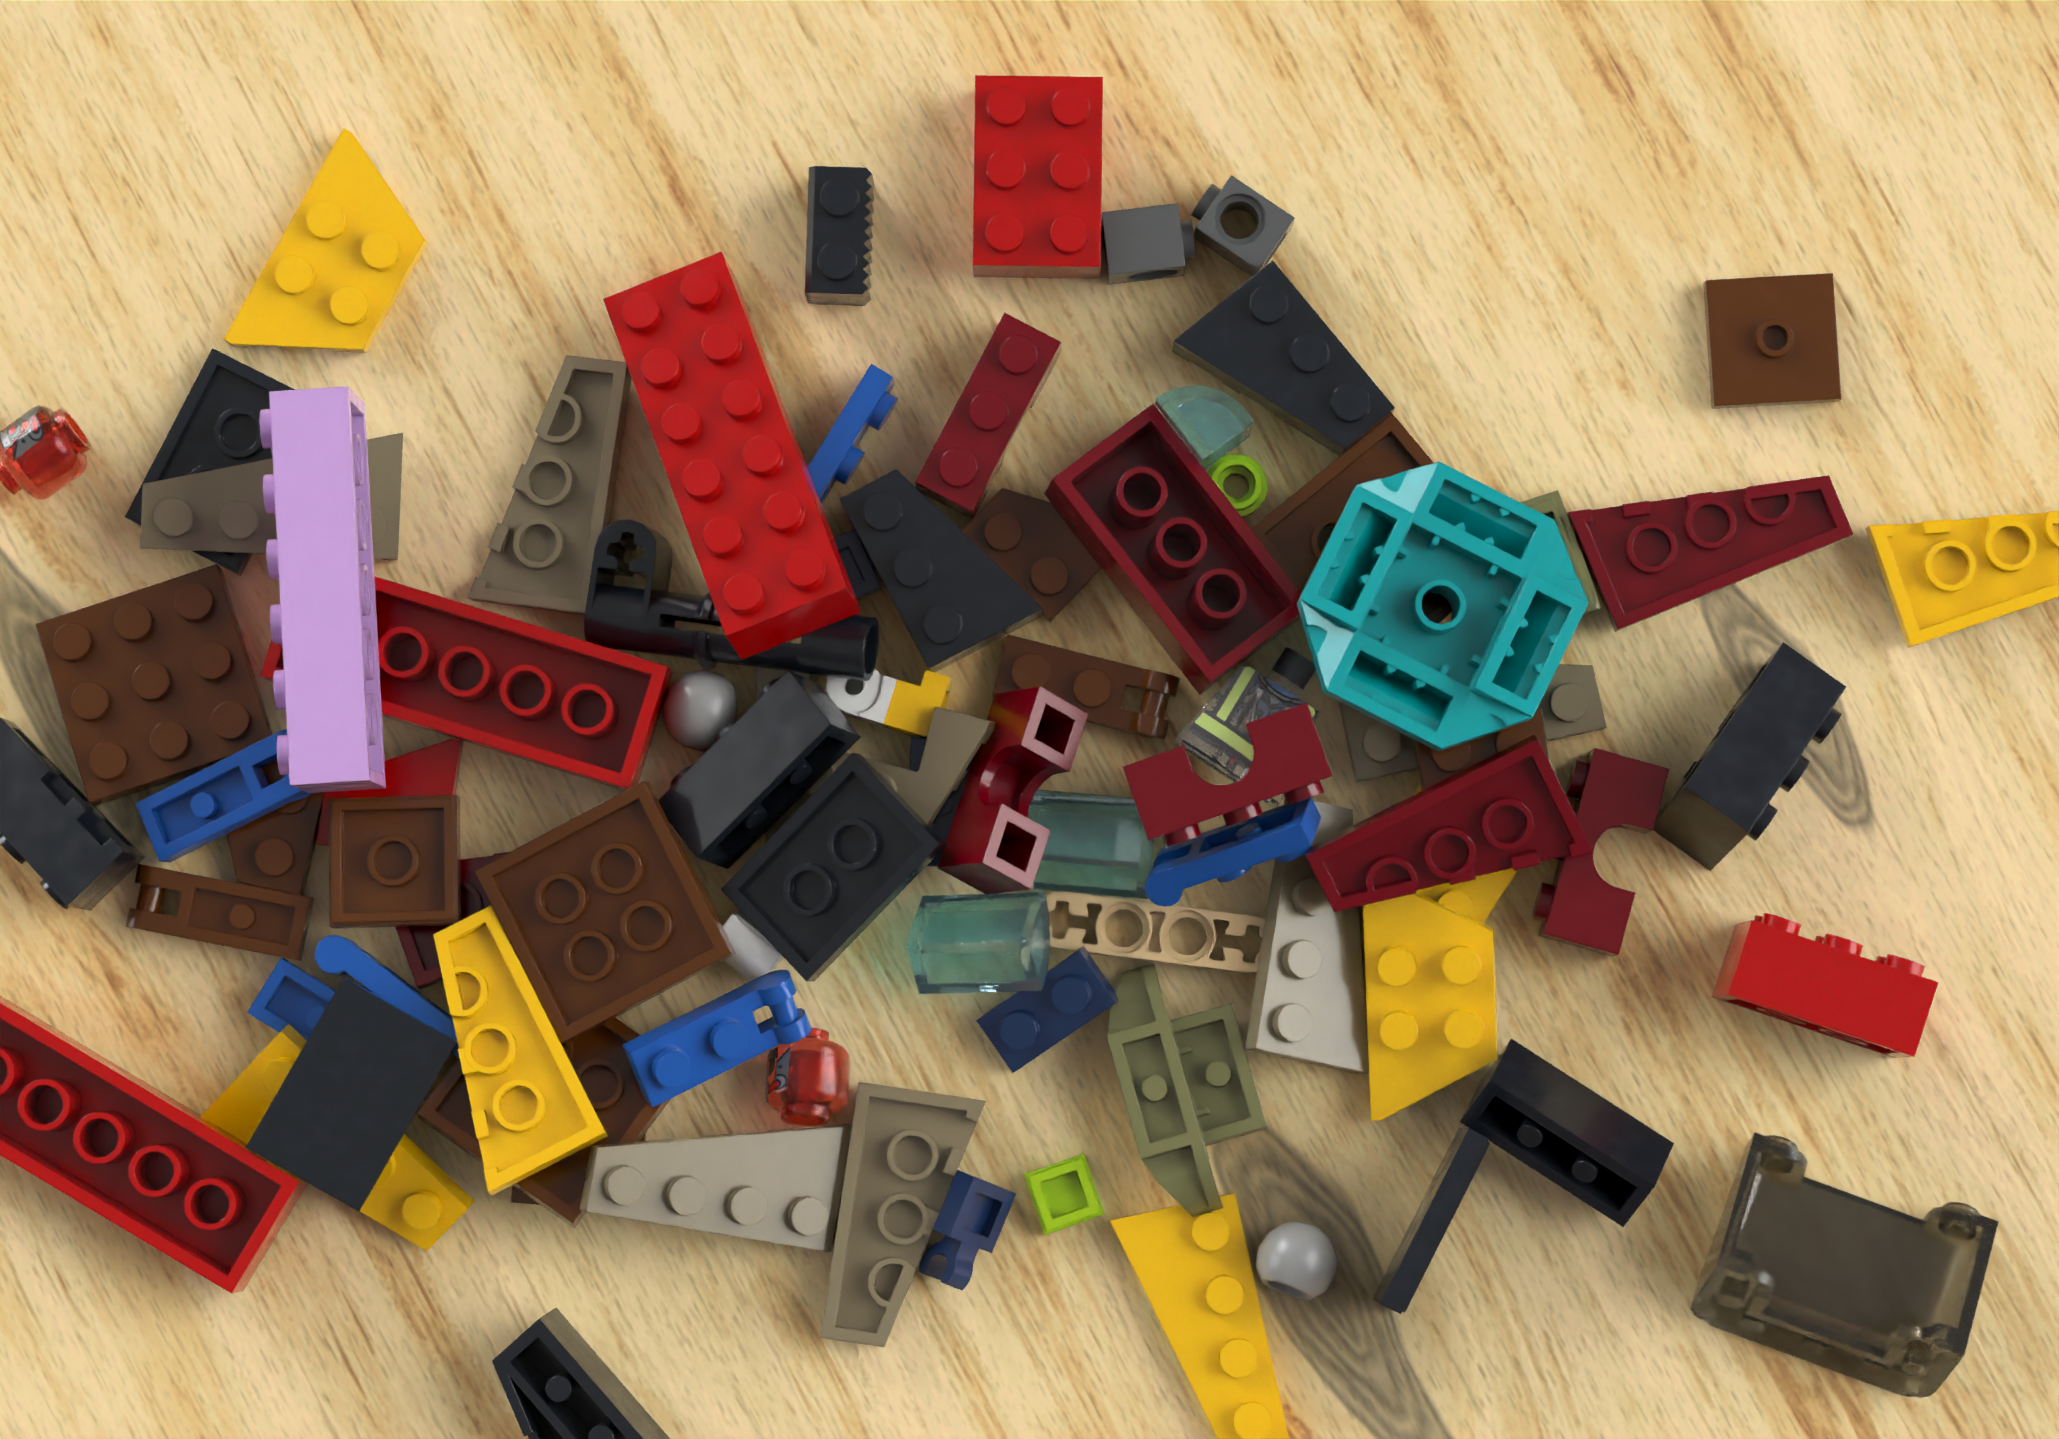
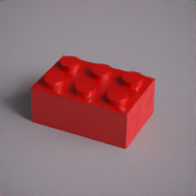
(1037, 177)
(1826, 986)

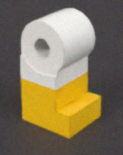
(891, 701)

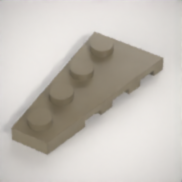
(1568, 709)

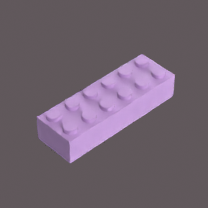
(325, 590)

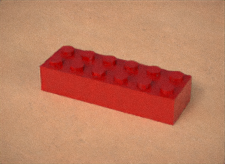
(731, 456)
(512, 686)
(136, 1154)

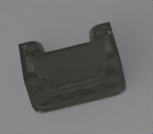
(1843, 1274)

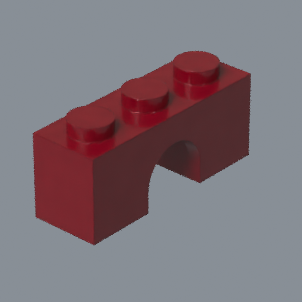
(988, 415)
(1176, 799)
(991, 836)
(1579, 903)

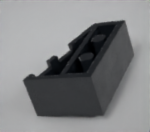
(1287, 360)
(934, 574)
(1751, 758)
(56, 826)
(566, 1388)

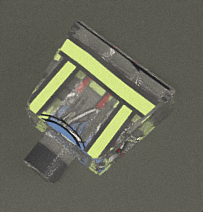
(1219, 729)

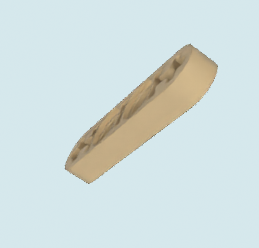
(1156, 923)

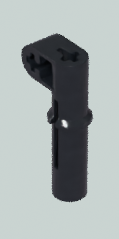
(647, 617)

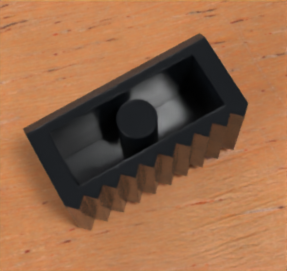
(839, 236)

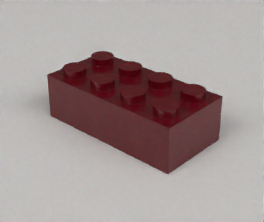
(1175, 548)

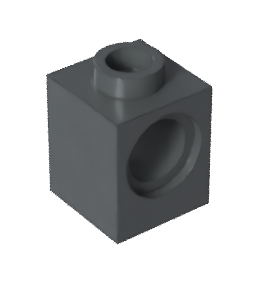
(1146, 243)
(1251, 252)

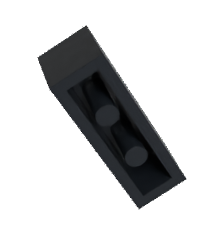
(757, 769)
(1567, 1133)

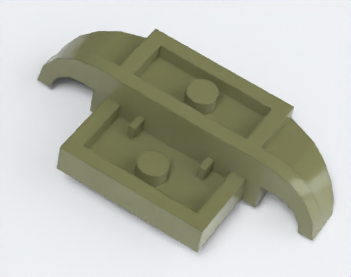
(1181, 1086)

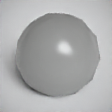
(699, 708)
(1297, 1260)

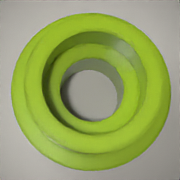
(1250, 471)

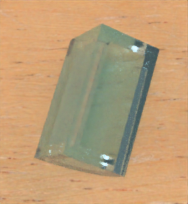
(1205, 420)
(1092, 844)
(980, 943)

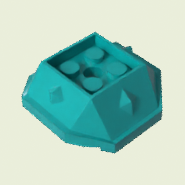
(1507, 593)

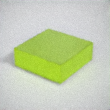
(1064, 1194)

